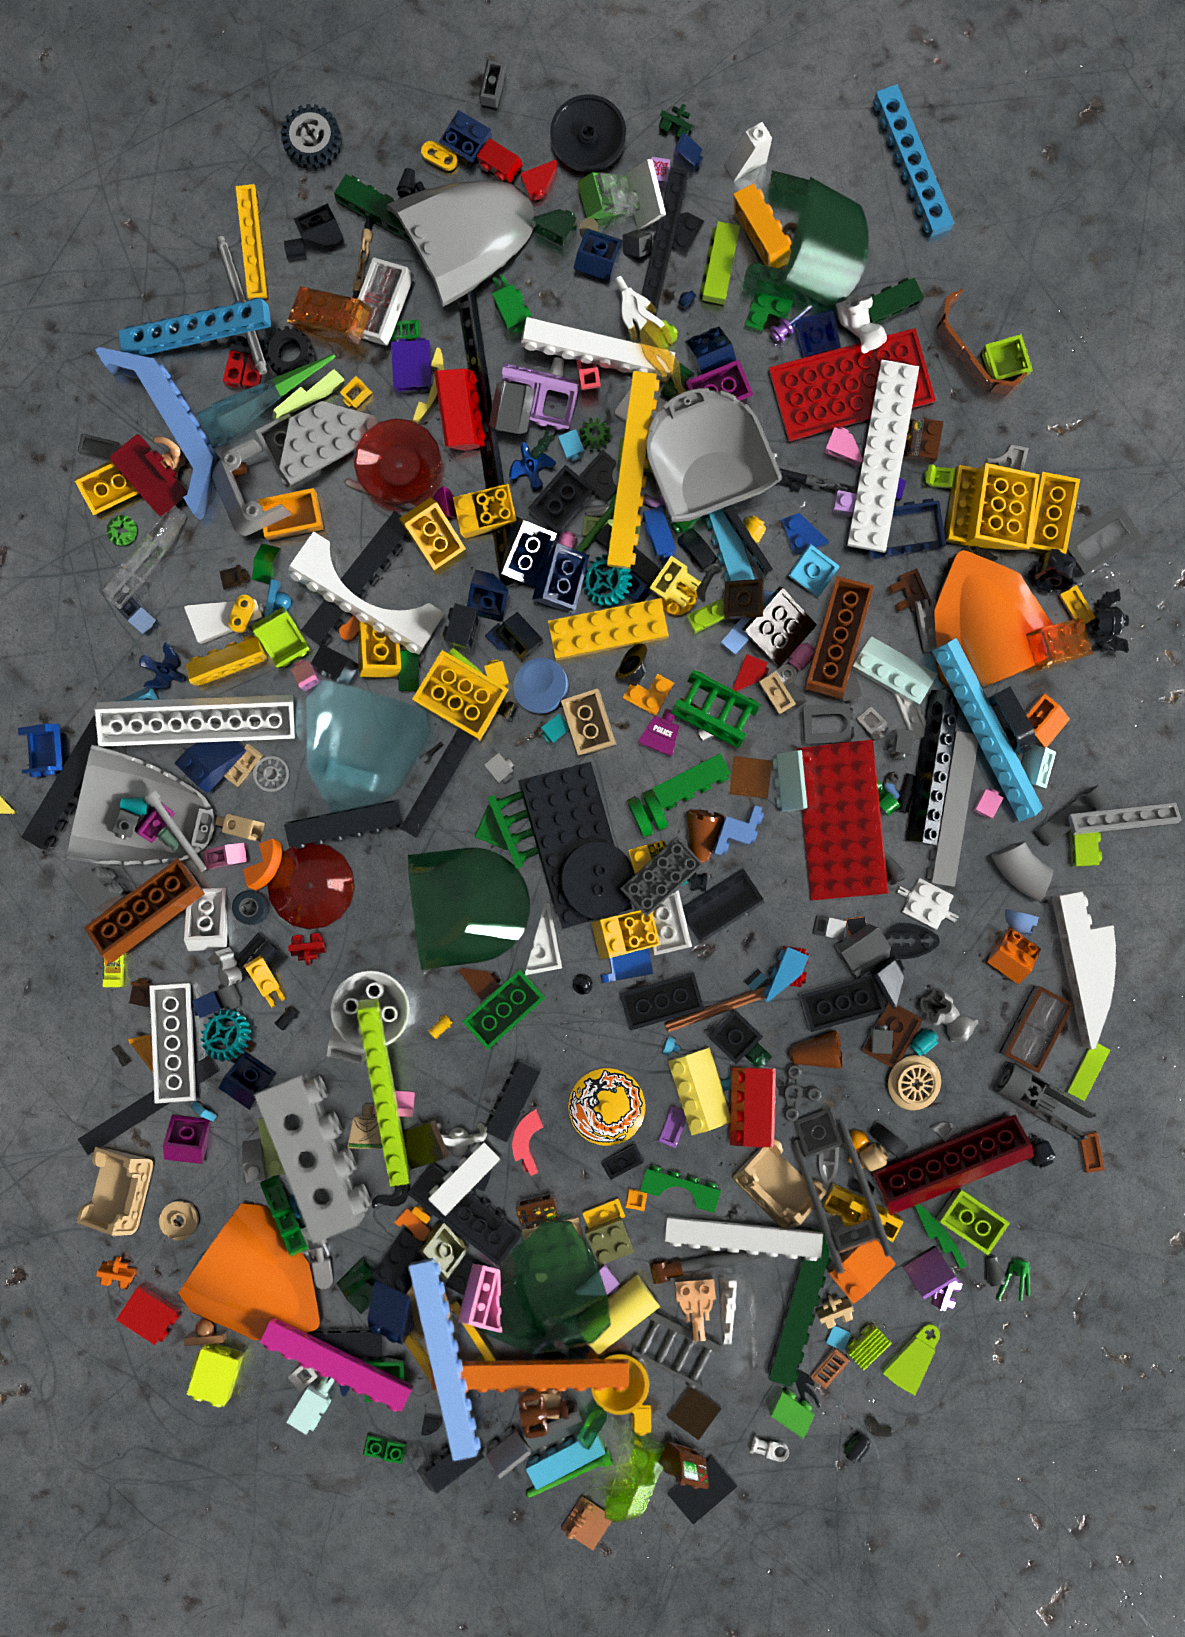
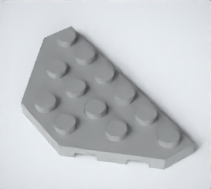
(319, 438)

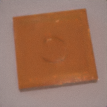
(750, 777)

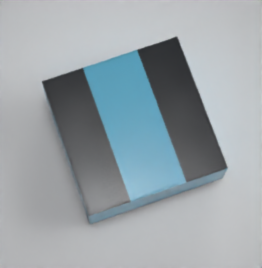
(757, 980)

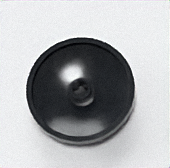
(588, 133)

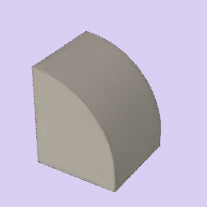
(829, 927)

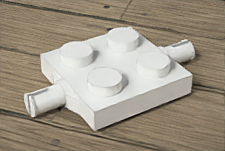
(927, 904)

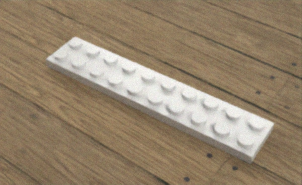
(883, 456)

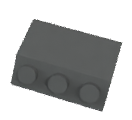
(558, 1429)

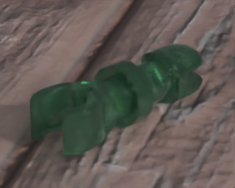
(543, 443)

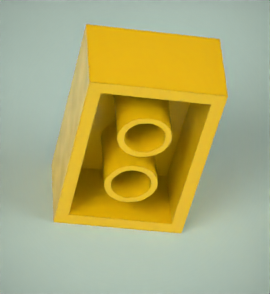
(432, 533)

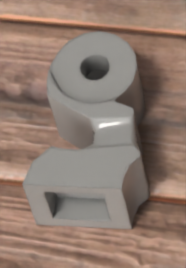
(228, 971)

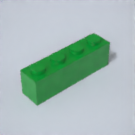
(694, 779)

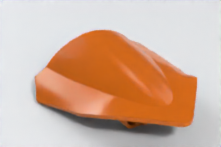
(989, 616)
(252, 1278)

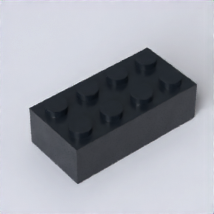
(661, 1000)
(842, 1002)
(511, 1104)

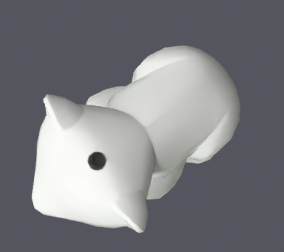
(855, 317)

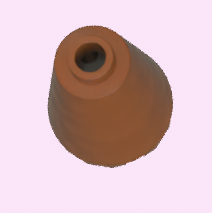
(703, 831)
(819, 1051)

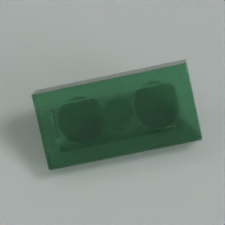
(592, 1427)

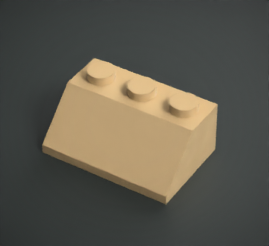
(588, 722)

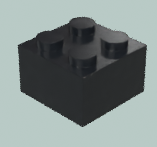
(735, 1036)

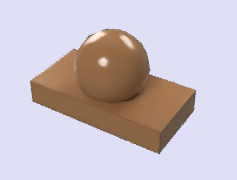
(204, 1335)

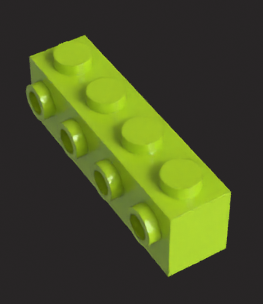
(721, 262)

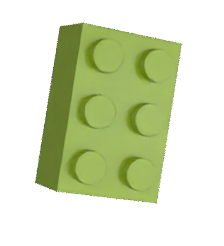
(972, 1221)

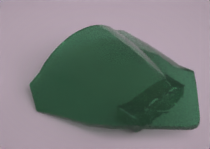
(551, 1292)

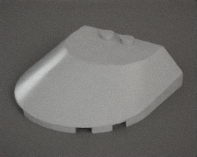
(708, 453)

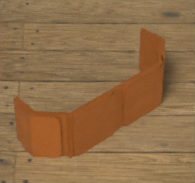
(969, 362)

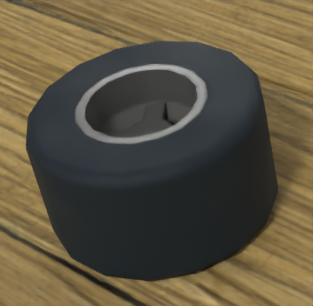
(245, 911)

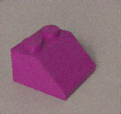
(186, 1139)

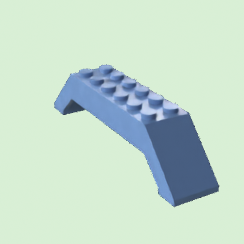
(178, 419)

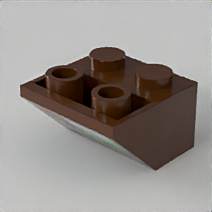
(685, 1465)

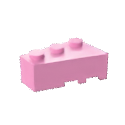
(481, 1299)

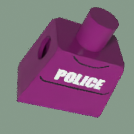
(661, 734)

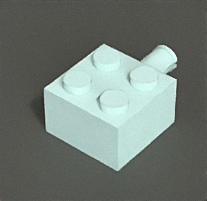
(314, 1401)

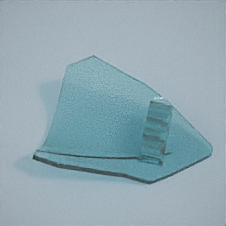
(360, 743)

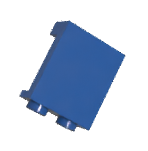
(43, 749)

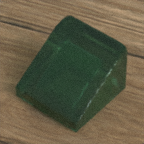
(758, 1056)

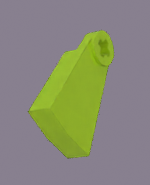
(911, 1362)

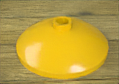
(629, 1399)

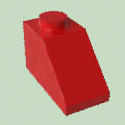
(538, 179)
(750, 673)

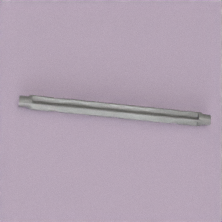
(238, 296)

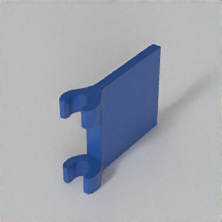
(629, 966)

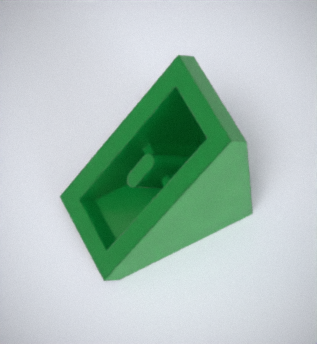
(265, 563)

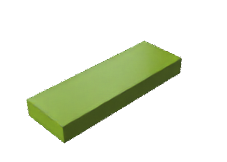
(1088, 1072)

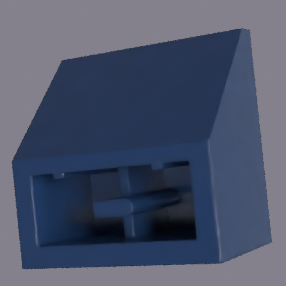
(465, 136)
(710, 350)

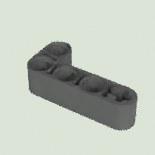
(1058, 825)

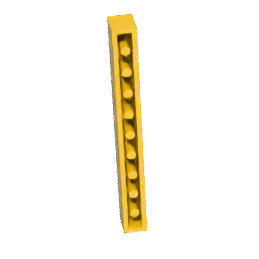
(631, 470)

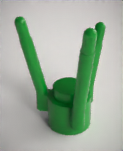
(1021, 1269)

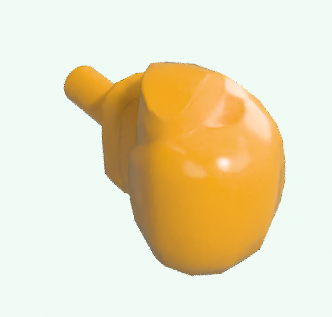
(859, 1141)

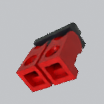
(240, 366)

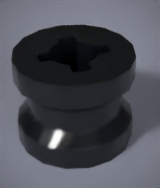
(698, 881)

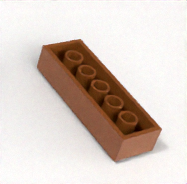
(839, 637)
(144, 910)

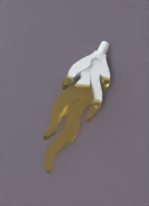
(635, 308)

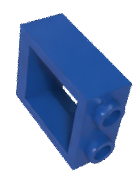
(659, 534)

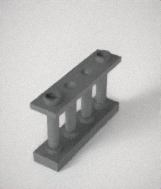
(675, 1328)

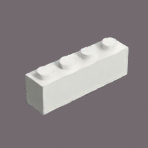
(464, 1178)

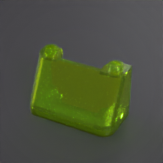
(632, 1506)

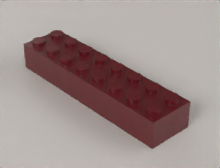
(953, 1164)

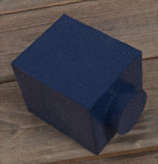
(206, 1005)

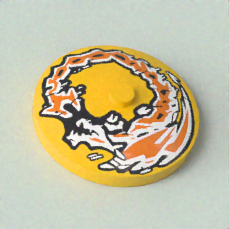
(606, 1106)

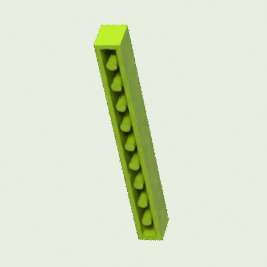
(383, 1091)

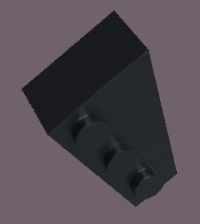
(443, 1470)

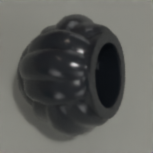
(582, 984)

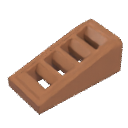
(824, 1363)

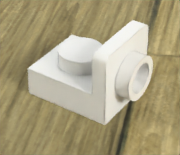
(873, 723)

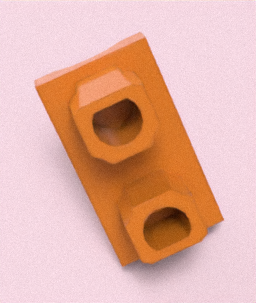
(116, 1271)

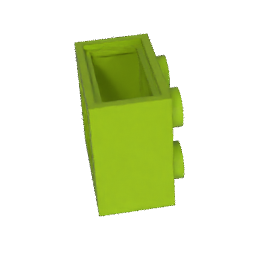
(1006, 358)

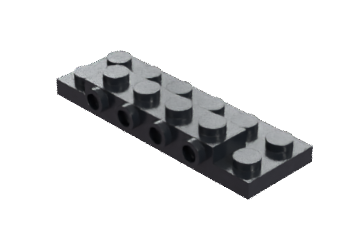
(469, 1218)

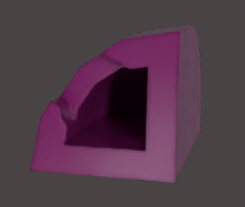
(445, 500)

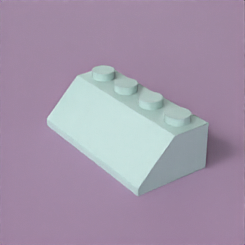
(894, 671)

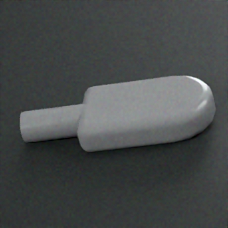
(321, 1269)

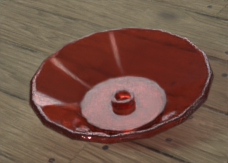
(392, 443)
(330, 891)

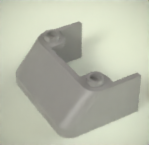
(243, 517)

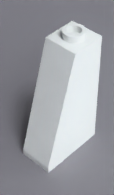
(750, 152)
(211, 619)

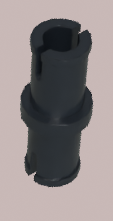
(907, 793)

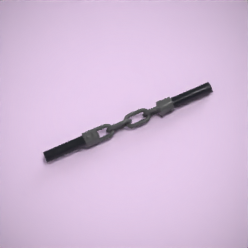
(811, 480)

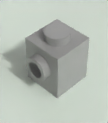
(500, 768)

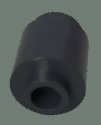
(858, 1448)

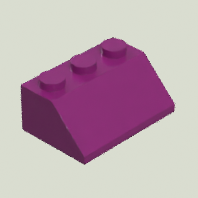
(725, 378)

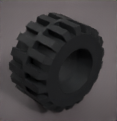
(284, 338)

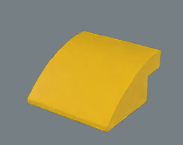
(992, 509)

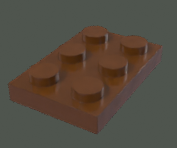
(904, 1029)

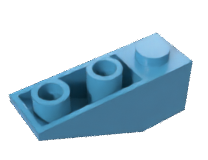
(789, 969)

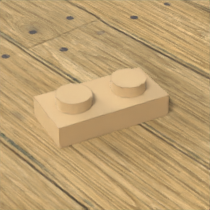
(777, 693)

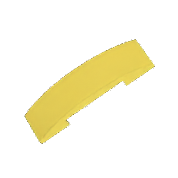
(423, 409)

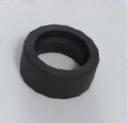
(889, 1140)

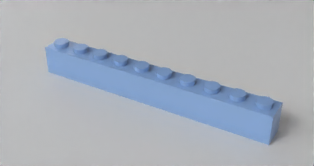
(444, 1359)

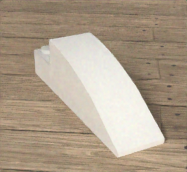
(1089, 963)

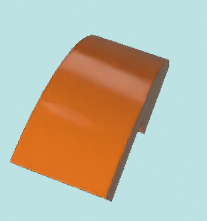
(261, 873)

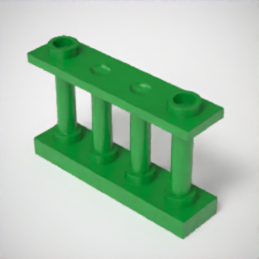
(708, 723)
(505, 821)

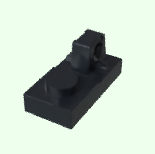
(622, 1162)

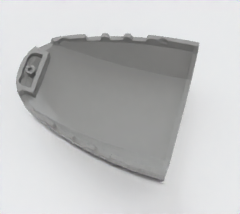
(465, 231)
(118, 775)

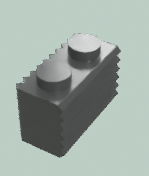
(492, 83)

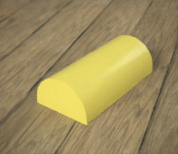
(627, 1309)

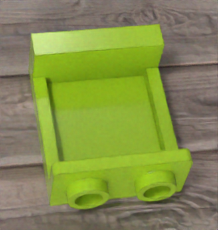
(280, 637)

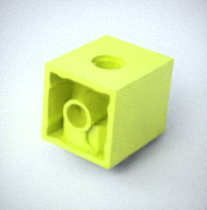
(215, 1374)

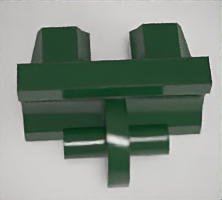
(667, 120)

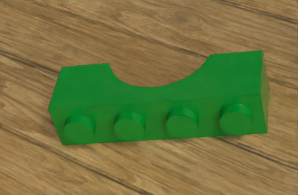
(657, 1181)

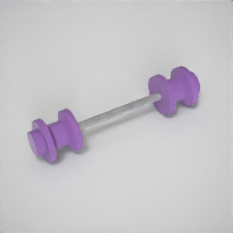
(785, 327)

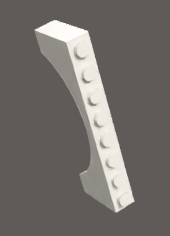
(408, 627)

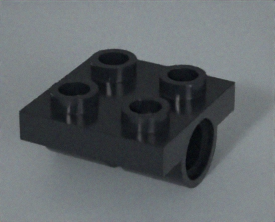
(260, 946)

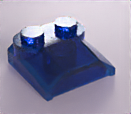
(817, 333)

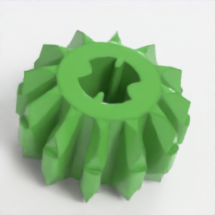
(602, 432)

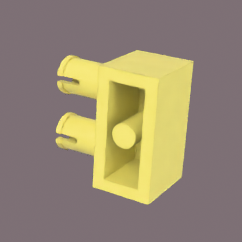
(669, 577)

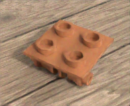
(586, 1523)

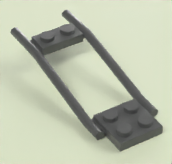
(820, 1134)

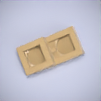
(244, 765)

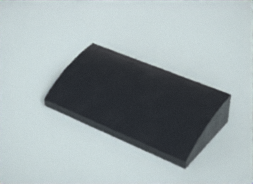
(722, 905)

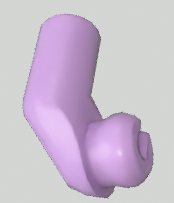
(653, 502)

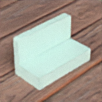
(1038, 765)

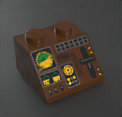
(923, 440)
(537, 1210)

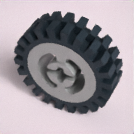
(319, 124)

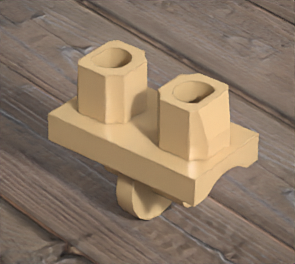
(833, 1309)

